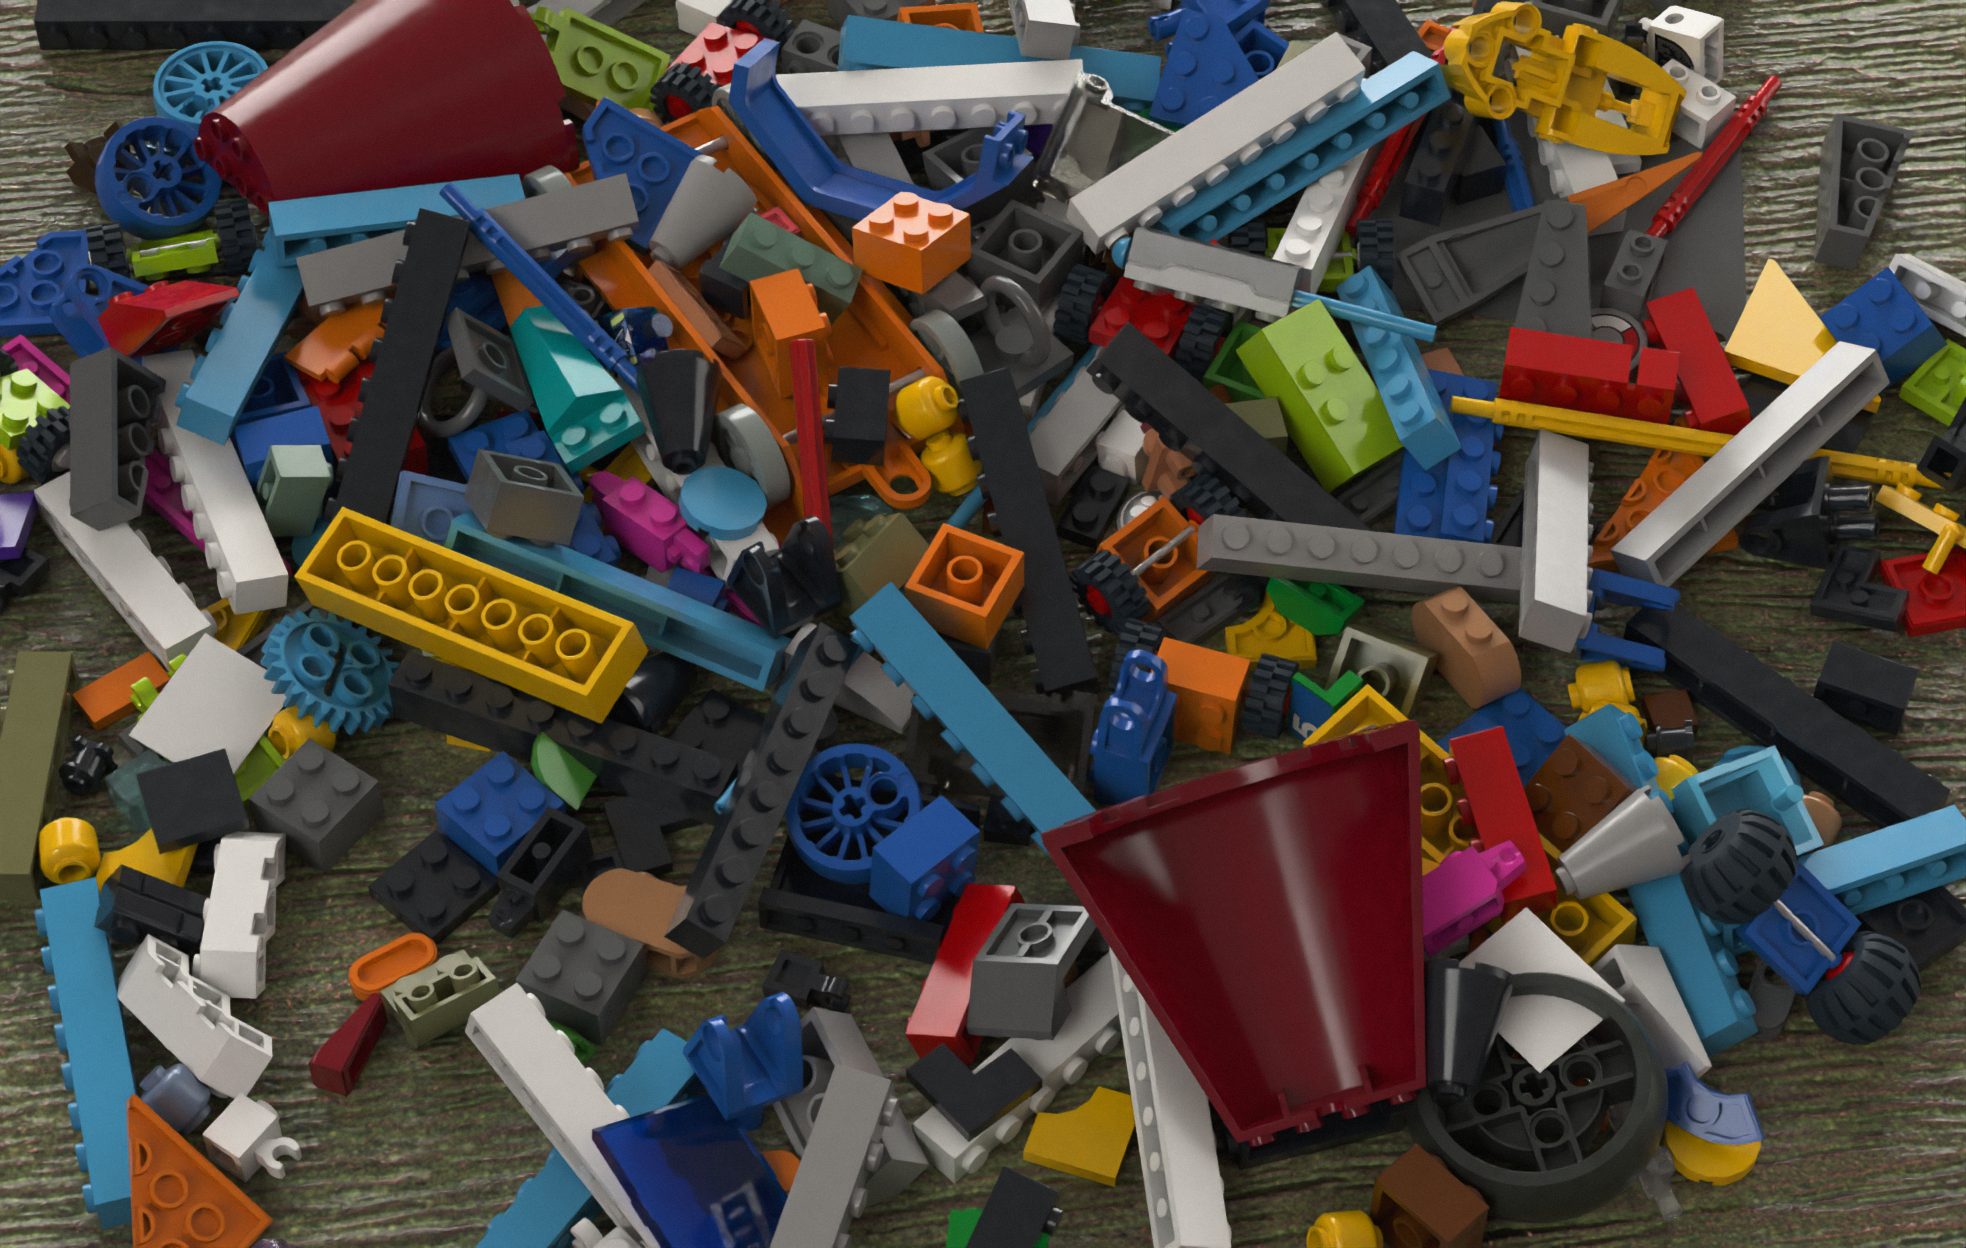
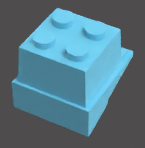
(1750, 783)

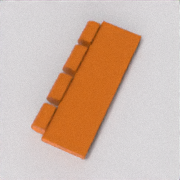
(331, 345)

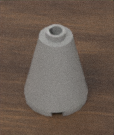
(701, 213)
(1624, 849)

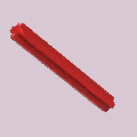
(810, 431)

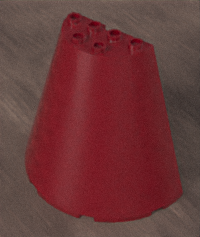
(394, 103)
(1273, 925)

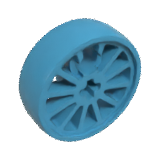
(203, 78)

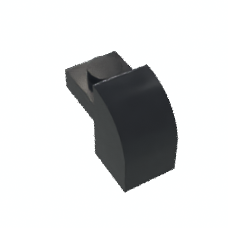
(1947, 455)

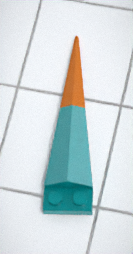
(574, 393)

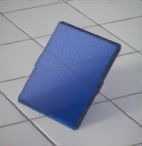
(694, 1176)

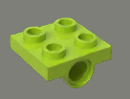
(1939, 384)

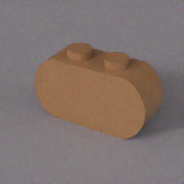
(1471, 647)
(642, 910)

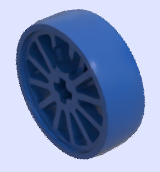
(143, 177)
(891, 776)

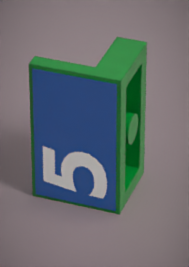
(1313, 706)

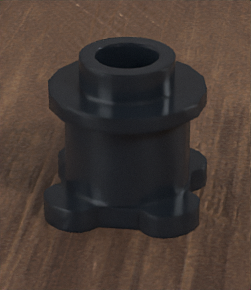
(1671, 742)
(87, 767)

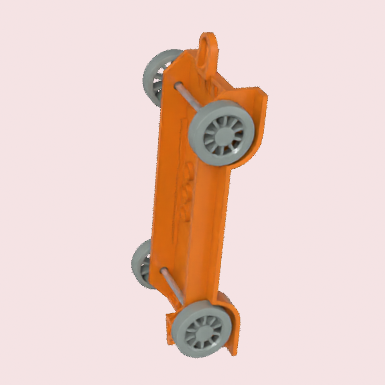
(751, 422)

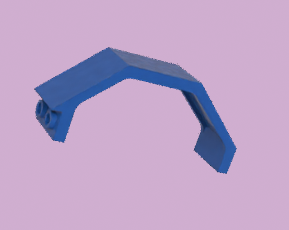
(841, 188)

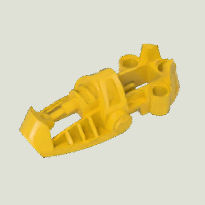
(1561, 81)

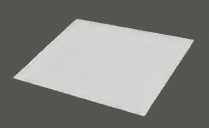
(209, 706)
(1539, 1024)

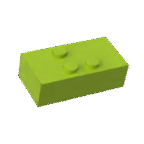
(1322, 395)

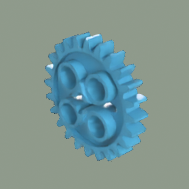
(302, 659)

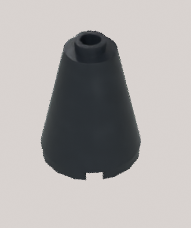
(680, 405)
(654, 692)
(1461, 1022)

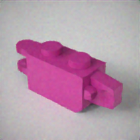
(648, 523)
(1466, 892)

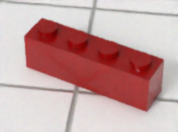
(1704, 374)
(1500, 812)
(946, 991)

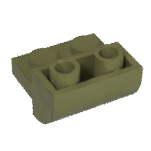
(440, 996)

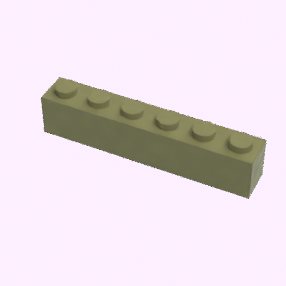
(31, 752)

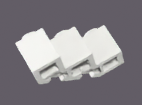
(241, 913)
(193, 1020)

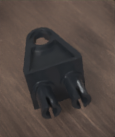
(1808, 518)
(792, 583)

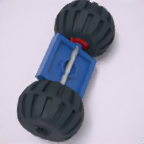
(1751, 875)

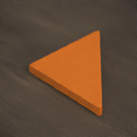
(1657, 482)
(180, 1194)

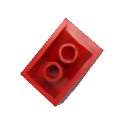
(162, 315)

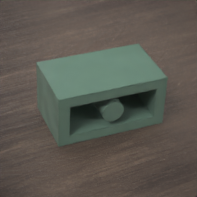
(293, 488)

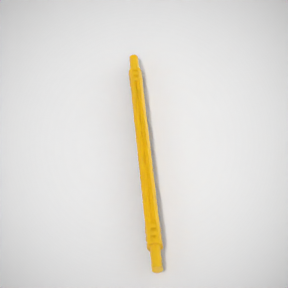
(1670, 437)

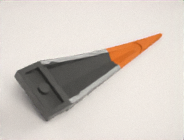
(1476, 262)

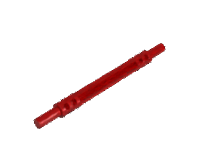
(1713, 159)
(1388, 162)

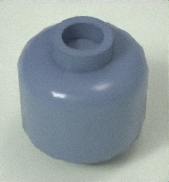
(176, 1097)

